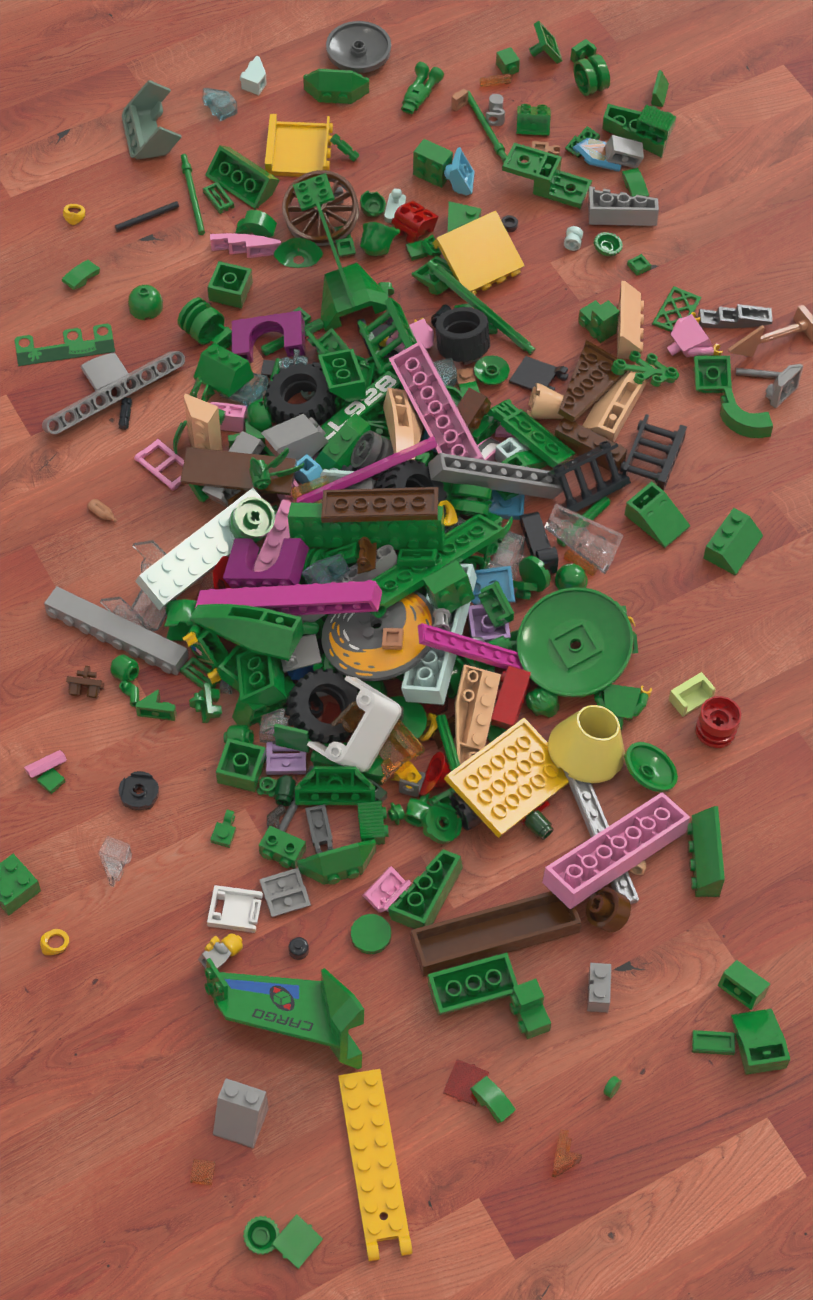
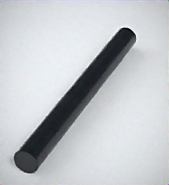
(146, 216)

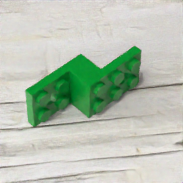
(547, 175)

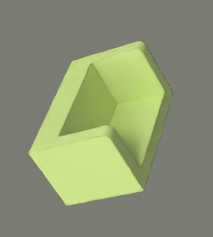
(691, 694)

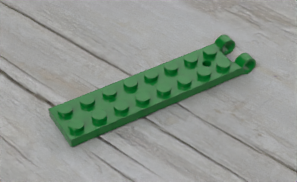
(458, 545)

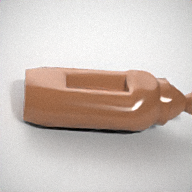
(101, 510)

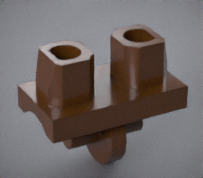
(94, 686)

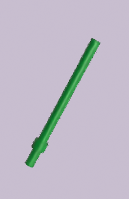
(498, 147)
(187, 170)

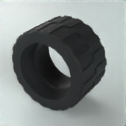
(462, 334)

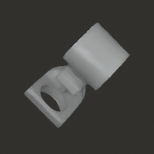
(496, 110)

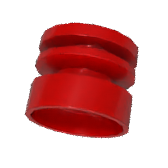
(718, 721)

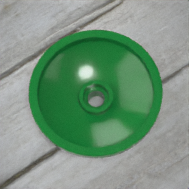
(651, 767)

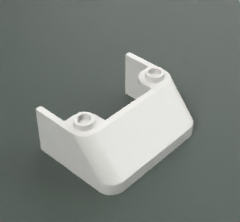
(371, 733)

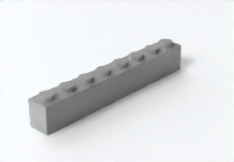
(494, 475)
(116, 631)

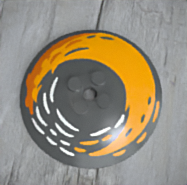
(356, 646)

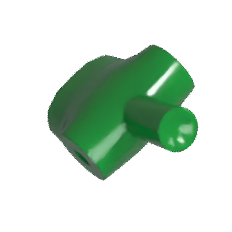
(416, 809)

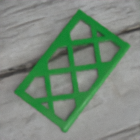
(669, 300)

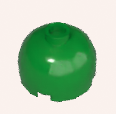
(145, 302)
(259, 415)

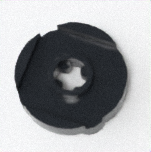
(139, 801)

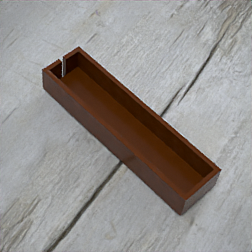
(493, 932)

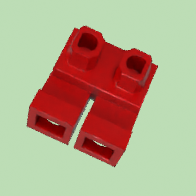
(414, 220)

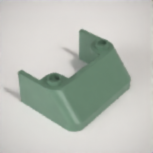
(140, 123)

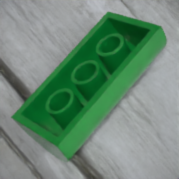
(472, 983)

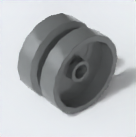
(370, 449)

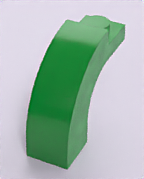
(741, 422)

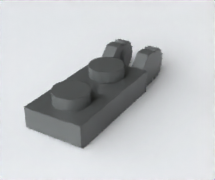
(319, 827)

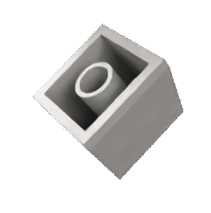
(298, 435)
(240, 1113)

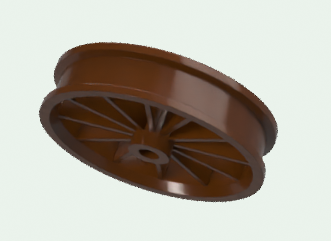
(327, 208)

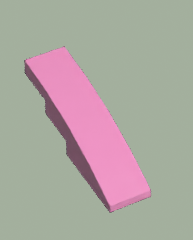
(244, 243)

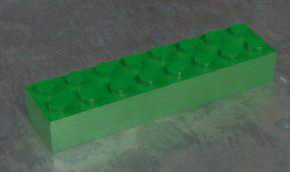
(306, 523)

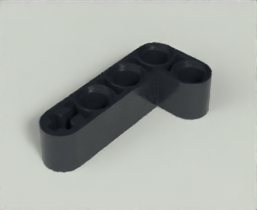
(538, 541)

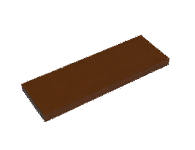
(232, 471)
(380, 504)

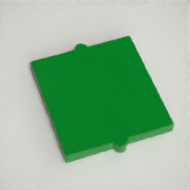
(291, 738)
(297, 1241)

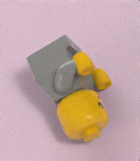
(221, 951)

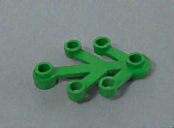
(646, 371)

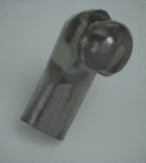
(273, 816)

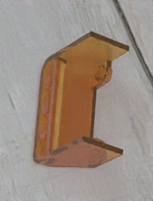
(399, 749)

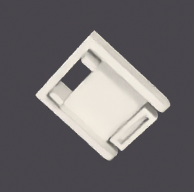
(239, 909)

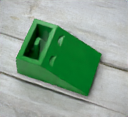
(656, 515)
(760, 1041)

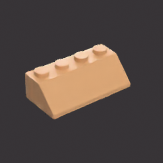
(629, 321)
(202, 424)

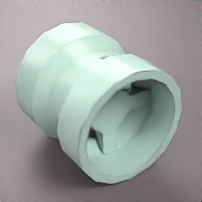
(573, 238)

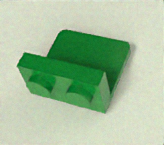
(327, 343)

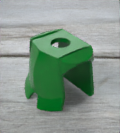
(178, 619)

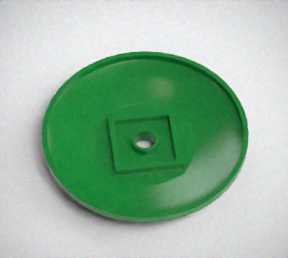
(571, 617)

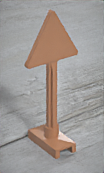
(748, 345)

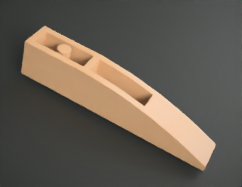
(615, 406)
(402, 420)
(474, 710)

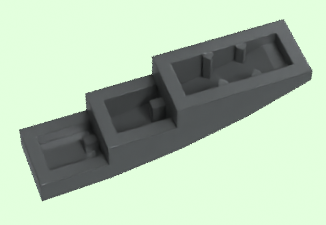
(741, 317)

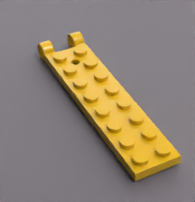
(374, 1161)

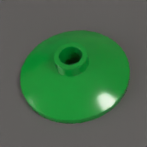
(494, 365)

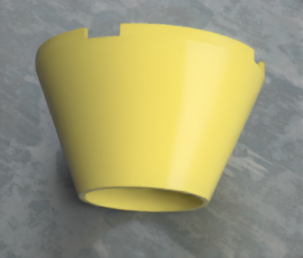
(588, 745)

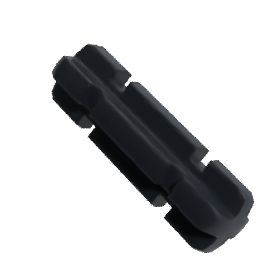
(125, 413)

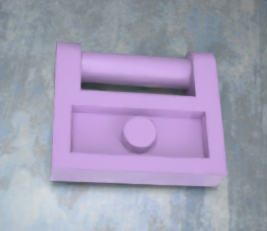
(284, 762)

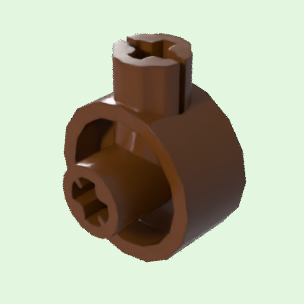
(608, 909)

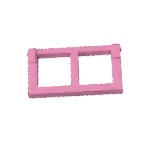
(156, 471)

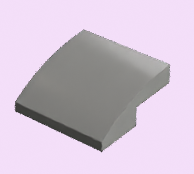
(104, 370)
(284, 892)

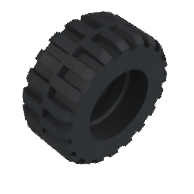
(293, 381)
(410, 475)
(299, 709)

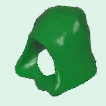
(377, 238)

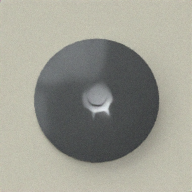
(358, 46)

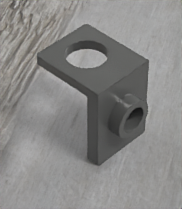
(416, 787)

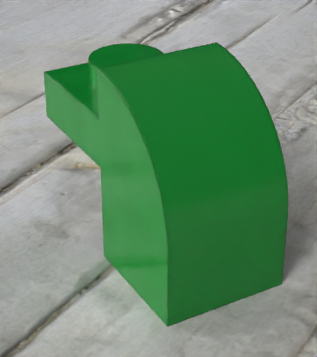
(257, 223)

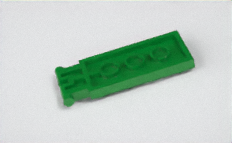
(531, 433)

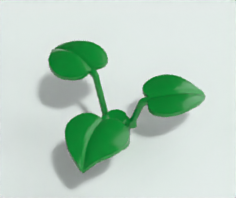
(207, 394)

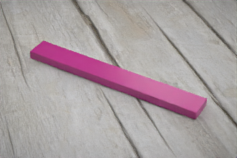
(370, 470)
(467, 647)

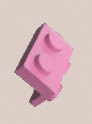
(386, 890)

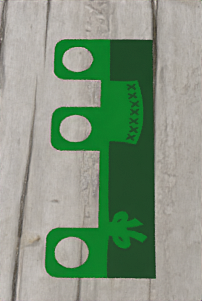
(71, 348)

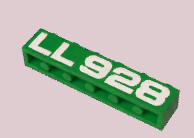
(365, 408)

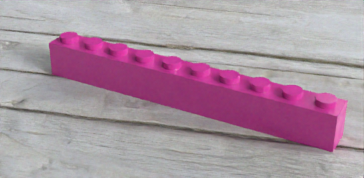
(301, 599)

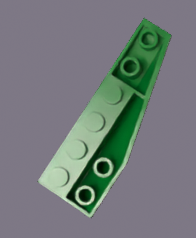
(252, 627)

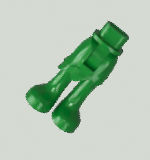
(418, 91)

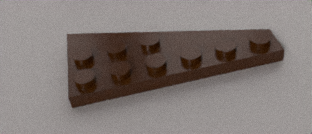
(589, 381)

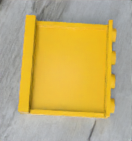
(297, 147)
(480, 253)

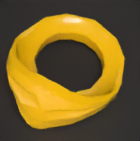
(73, 218)
(451, 516)
(431, 720)
(46, 949)

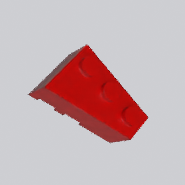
(510, 697)

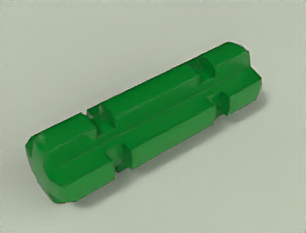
(344, 147)

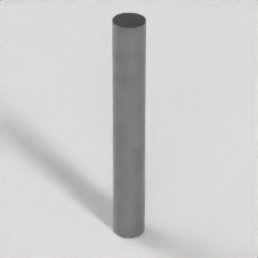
(757, 373)

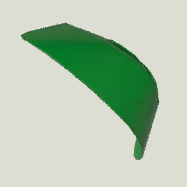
(289, 249)

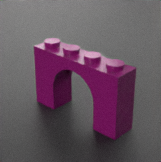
(248, 330)
(283, 572)

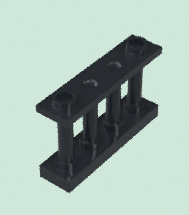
(670, 450)
(602, 488)

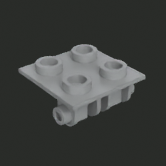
(305, 654)

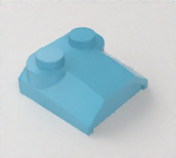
(460, 174)

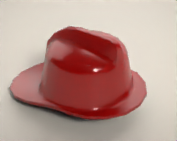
(435, 773)

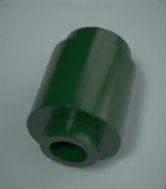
(284, 790)
(539, 824)

